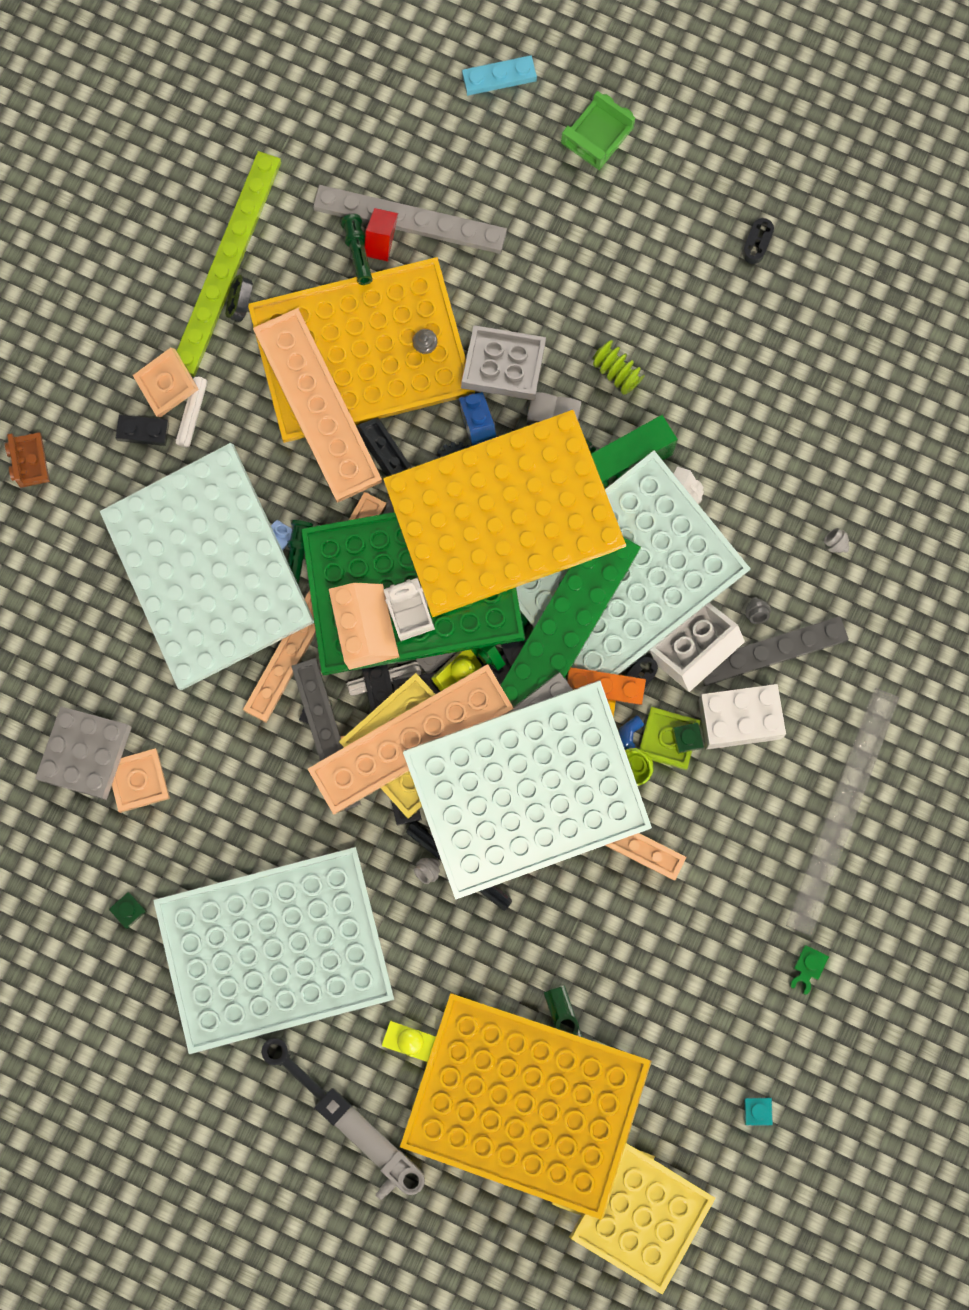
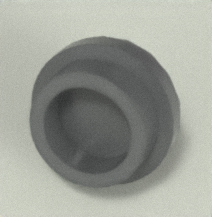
(425, 341)
(757, 611)

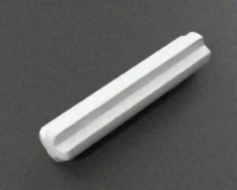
(191, 414)
(358, 686)

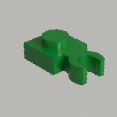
(810, 965)

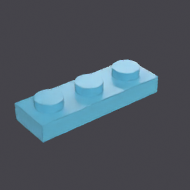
(499, 75)

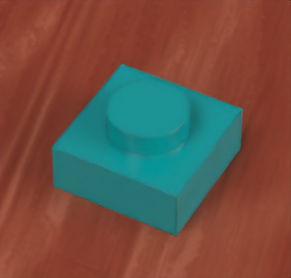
(758, 1111)

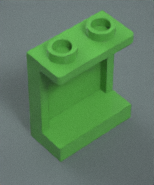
(599, 130)

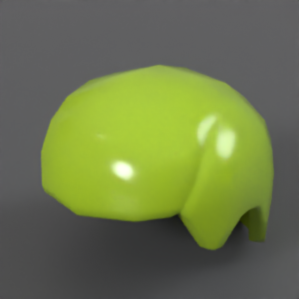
(640, 764)

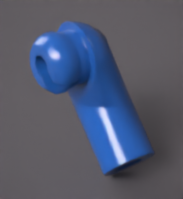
(627, 731)

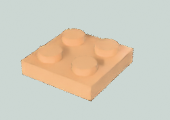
(165, 382)
(139, 781)

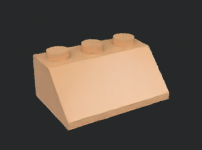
(363, 624)

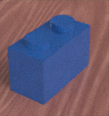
(477, 418)

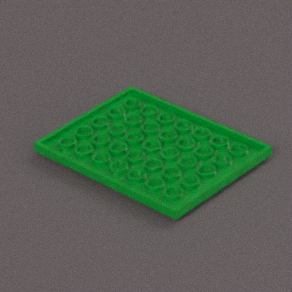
(376, 553)

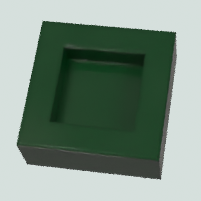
(688, 738)
(127, 910)

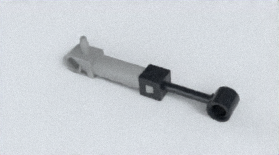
(354, 1126)

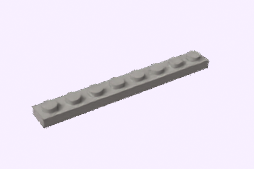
(413, 219)

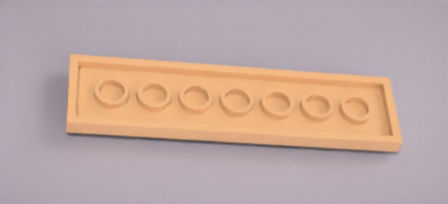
(317, 405)
(379, 754)

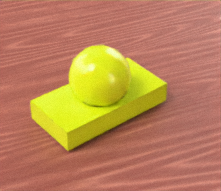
(457, 668)
(408, 1041)

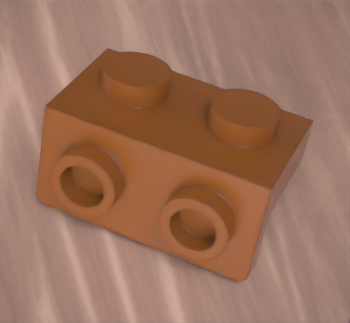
(27, 459)

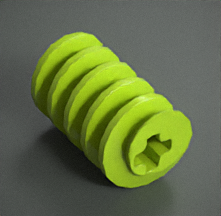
(617, 368)

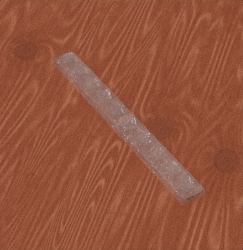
(842, 812)

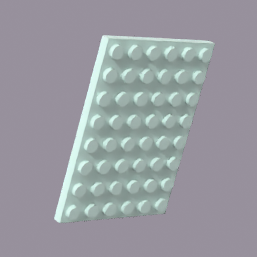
(206, 566)
(673, 577)
(527, 789)
(273, 950)

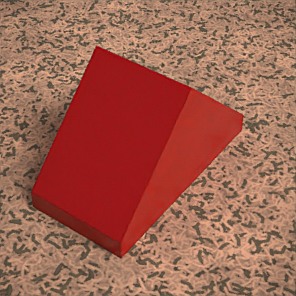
(380, 234)

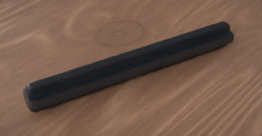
(427, 841)

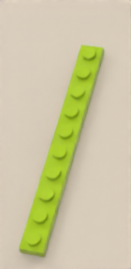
(227, 260)

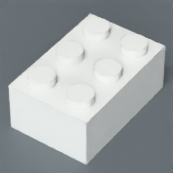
(697, 646)
(741, 716)

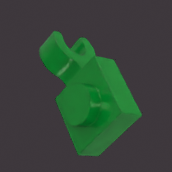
(490, 656)

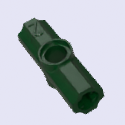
(561, 1008)

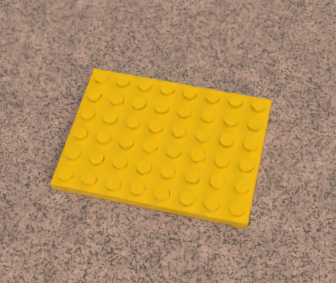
(369, 342)
(504, 513)
(526, 1105)

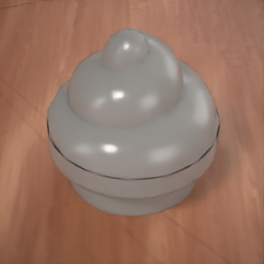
(837, 541)
(427, 870)

